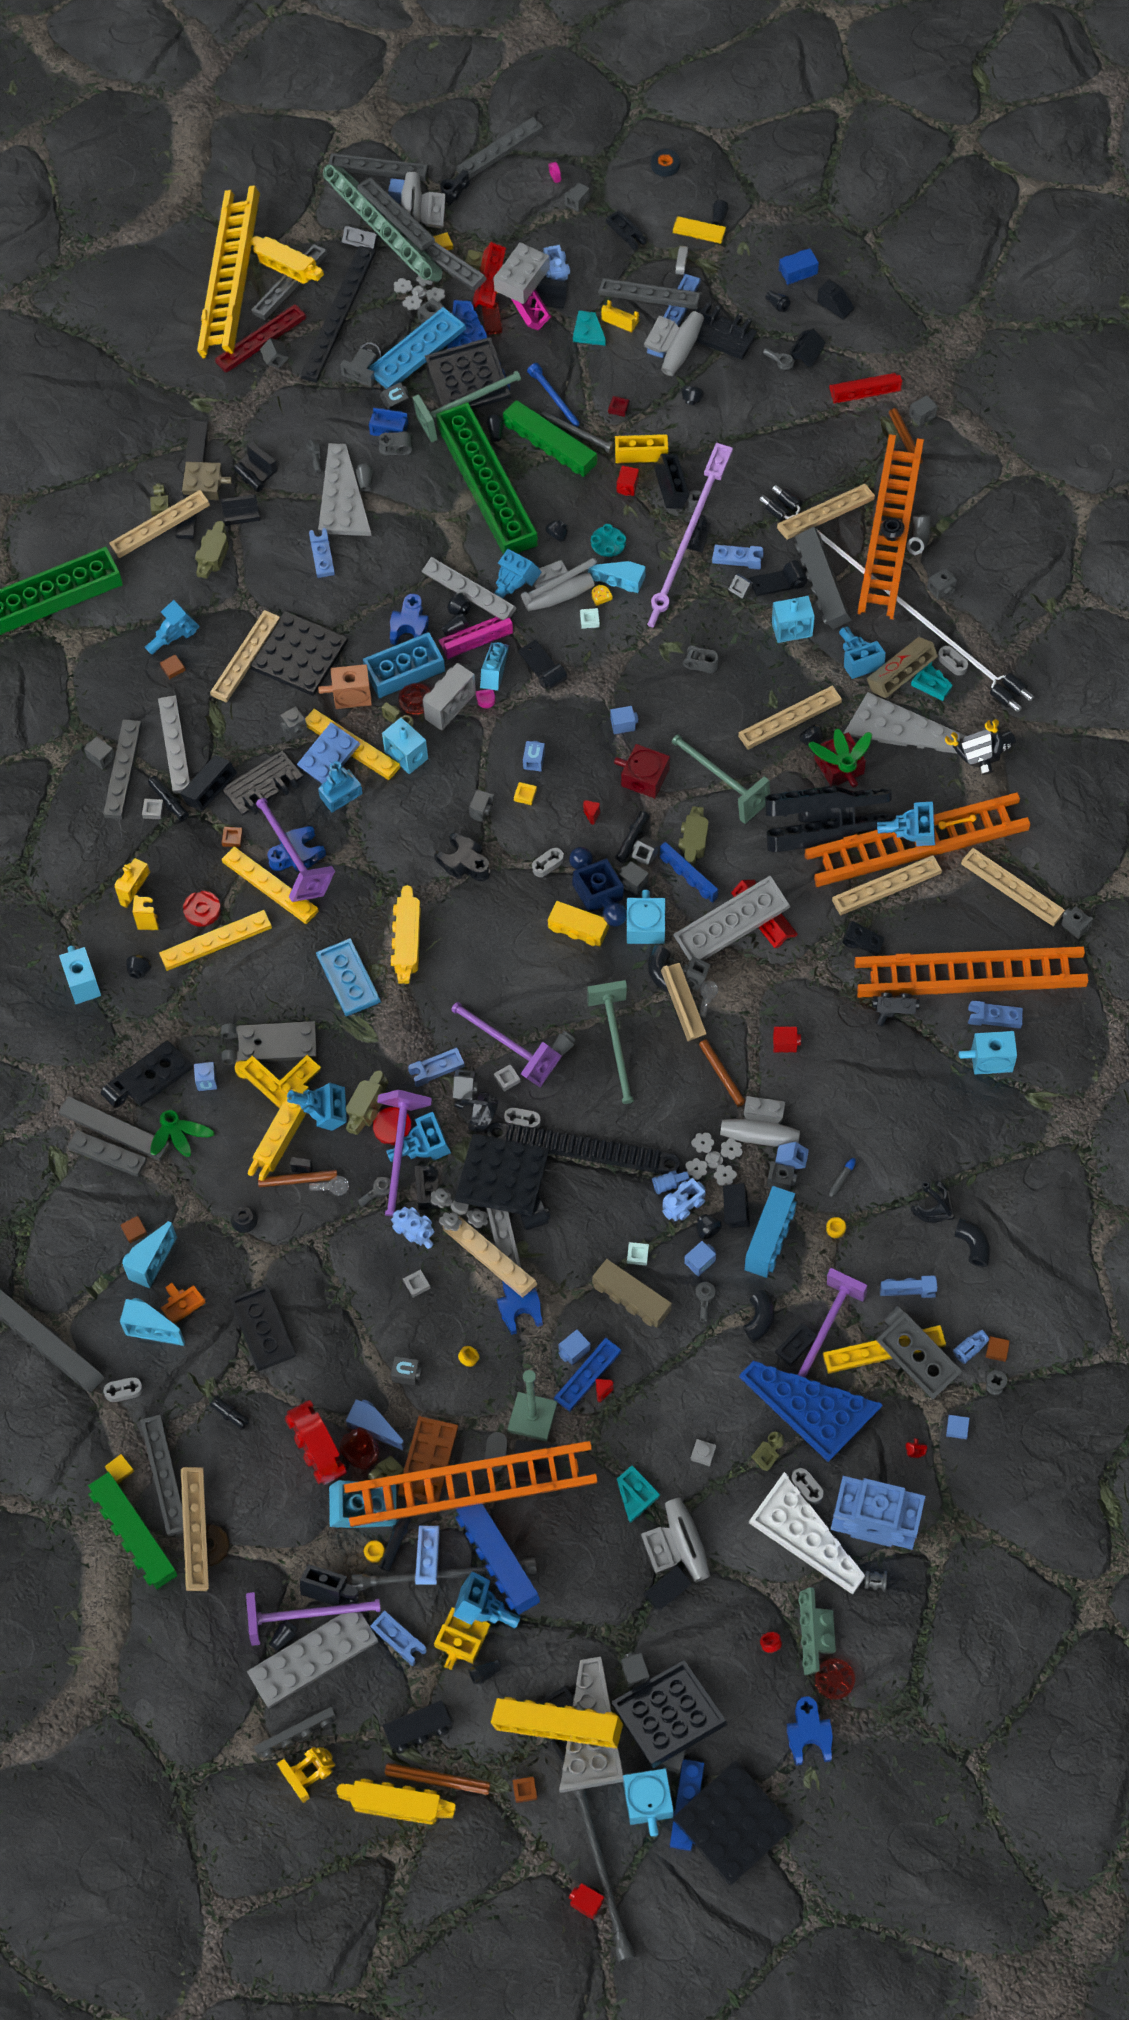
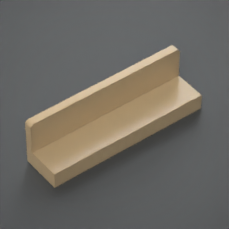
(683, 1001)

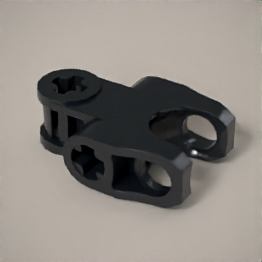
(466, 859)

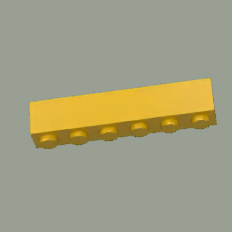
(557, 1722)

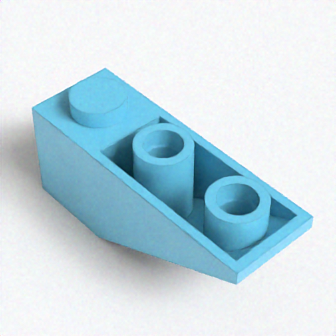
(620, 574)
(494, 666)

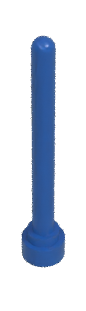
(535, 371)

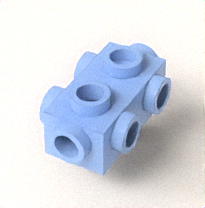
(558, 269)
(678, 1205)
(413, 1226)

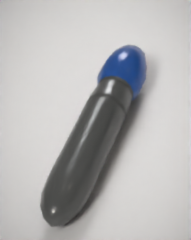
(842, 1177)

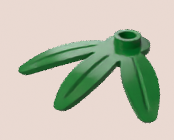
(845, 760)
(175, 1130)

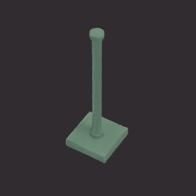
(426, 417)
(751, 801)
(607, 994)
(532, 1414)

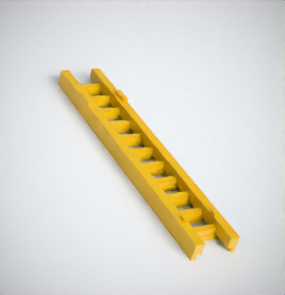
(239, 272)

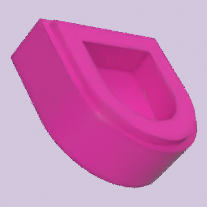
(555, 172)
(485, 698)

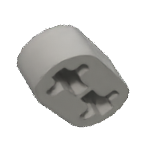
(682, 260)
(951, 661)
(547, 861)
(522, 1117)
(122, 1385)
(810, 1483)

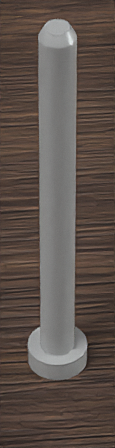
(527, 597)

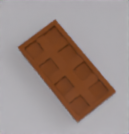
(429, 1449)

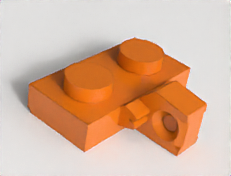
(181, 1303)

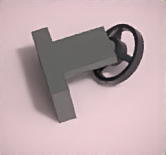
(358, 368)

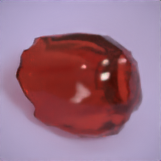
(359, 1448)

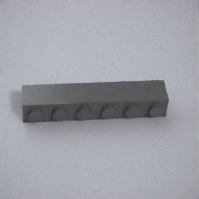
(823, 578)

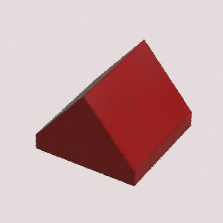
(591, 811)
(603, 1388)

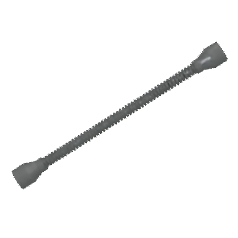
(365, 1581)
(623, 1947)

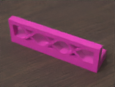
(530, 314)
(475, 636)

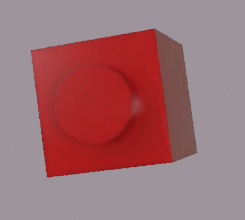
(627, 480)
(786, 1039)
(586, 1900)

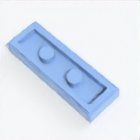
(427, 1555)

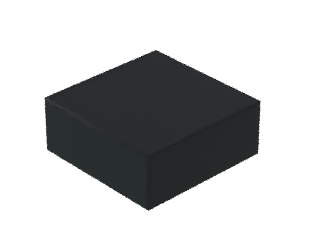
(301, 1165)

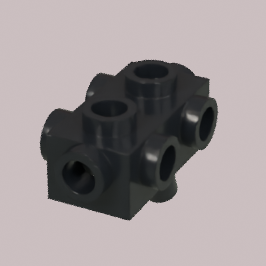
(889, 1005)

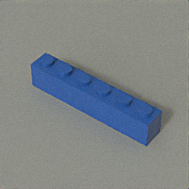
(498, 1557)

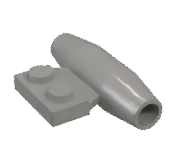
(424, 208)
(674, 340)
(563, 591)
(760, 1124)
(679, 1542)

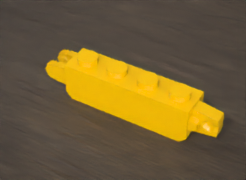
(286, 260)
(407, 935)
(277, 1137)
(396, 1802)

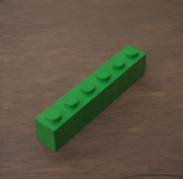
(550, 438)
(132, 1530)

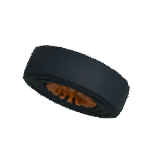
(662, 156)

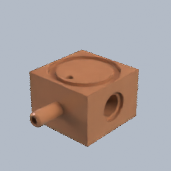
(349, 686)

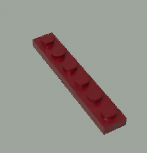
(255, 341)

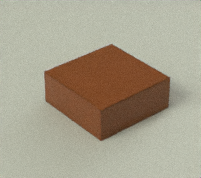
(172, 666)
(232, 837)
(133, 1229)
(997, 1349)
(524, 1789)

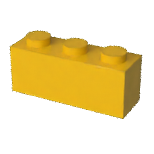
(640, 448)
(578, 924)

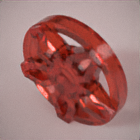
(415, 698)
(835, 1679)

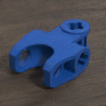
(409, 619)
(298, 838)
(514, 1305)
(809, 1730)

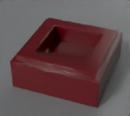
(618, 406)

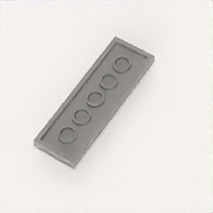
(732, 920)
(311, 1657)

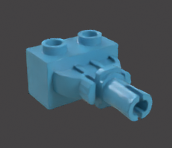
(514, 573)
(176, 624)
(859, 655)
(339, 788)
(913, 825)
(324, 1105)
(424, 1140)
(479, 1604)

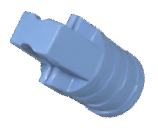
(669, 1181)
(970, 1346)

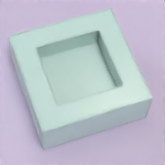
(589, 618)
(637, 1254)

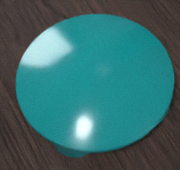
(608, 541)

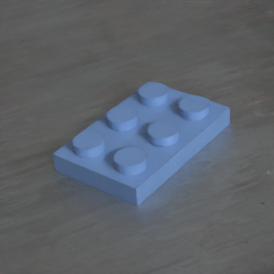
(329, 747)

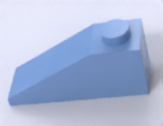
(368, 1417)

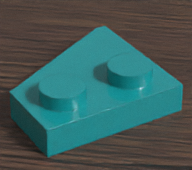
(588, 329)
(932, 682)
(635, 1493)

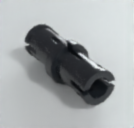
(249, 476)
(229, 1412)

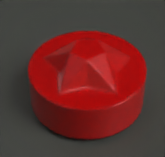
(771, 1642)

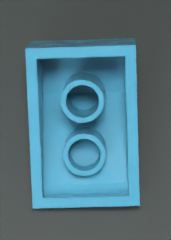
(149, 1255)
(145, 1322)
(348, 1505)

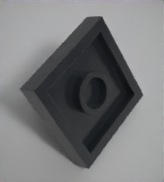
(541, 1466)

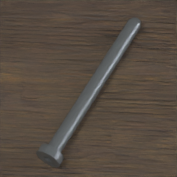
(609, 446)

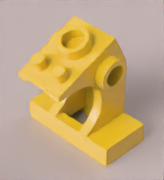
(322, 1761)

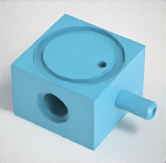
(793, 619)
(405, 745)
(645, 920)
(79, 974)
(992, 1052)
(648, 1798)

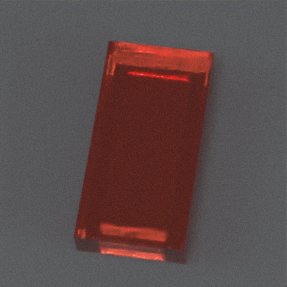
(492, 319)

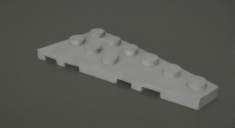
(341, 503)
(898, 726)
(586, 1763)

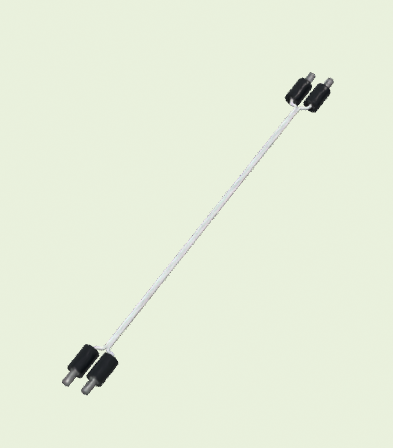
(997, 691)

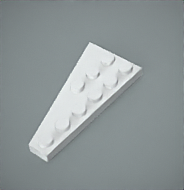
(799, 1529)

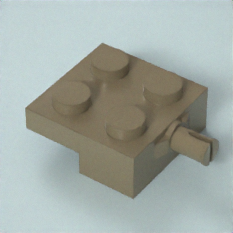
(204, 477)

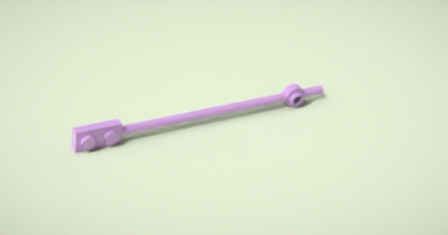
(714, 470)

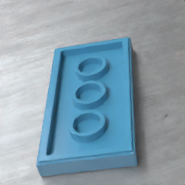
(348, 977)

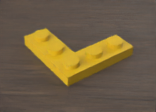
(277, 1089)

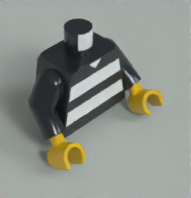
(981, 747)

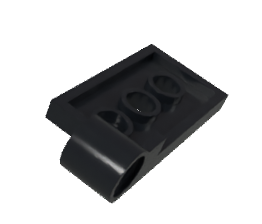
(137, 1086)

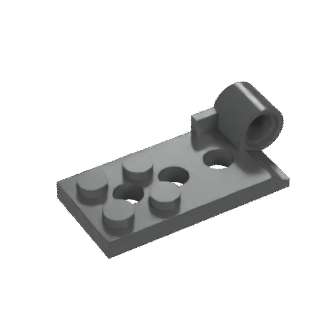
(900, 1325)

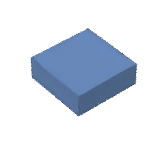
(957, 1427)

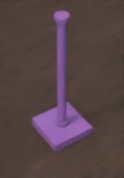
(309, 882)
(539, 1064)
(404, 1101)
(846, 1286)
(256, 1618)

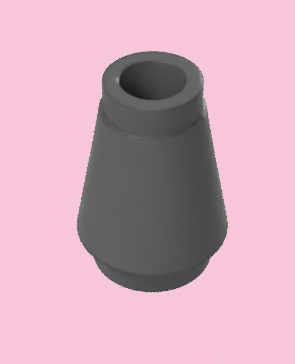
(364, 476)
(563, 1043)

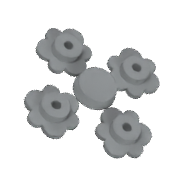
(418, 292)
(714, 1159)
(451, 1221)

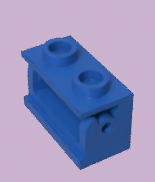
(798, 266)
(387, 422)

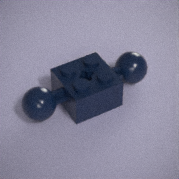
(598, 886)

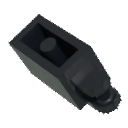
(327, 1587)

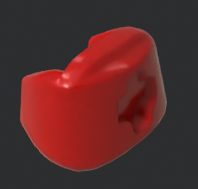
(915, 1450)

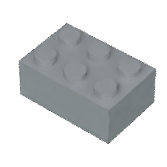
(521, 273)
(449, 696)

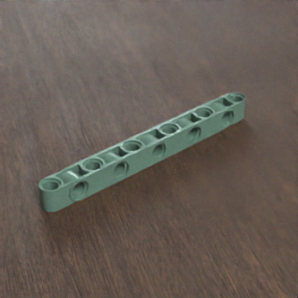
(415, 258)

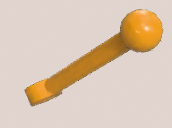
(942, 825)

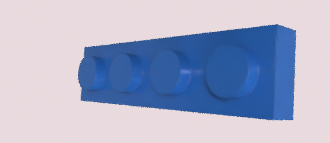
(691, 875)
(587, 1374)
(688, 1788)

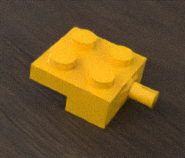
(131, 881)
(461, 1639)

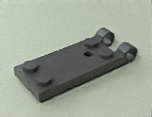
(278, 1040)

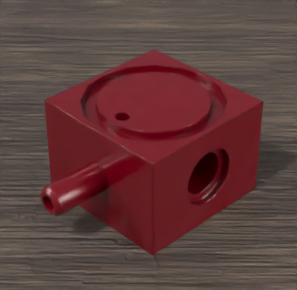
(644, 770)
(833, 773)

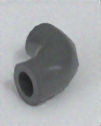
(920, 534)

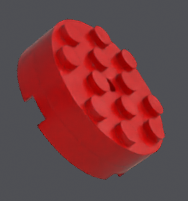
(316, 1442)

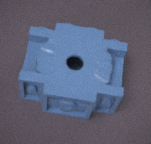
(878, 1512)

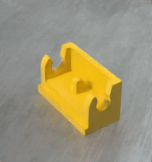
(619, 318)
(144, 916)

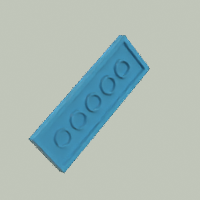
(411, 351)

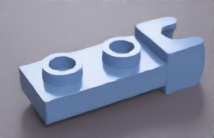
(322, 554)
(738, 556)
(995, 1015)
(436, 1066)
(926, 1287)
(397, 1637)

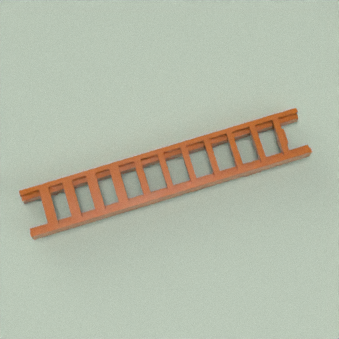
(906, 500)
(919, 852)
(988, 984)
(433, 1506)

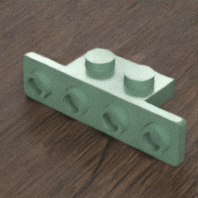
(816, 1630)

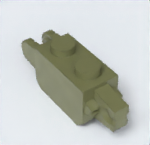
(212, 550)
(695, 835)
(363, 1103)

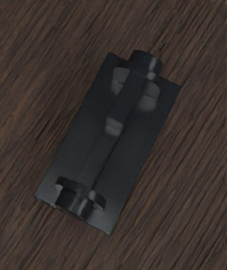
(699, 535)

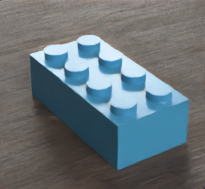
(404, 665)
(770, 1232)

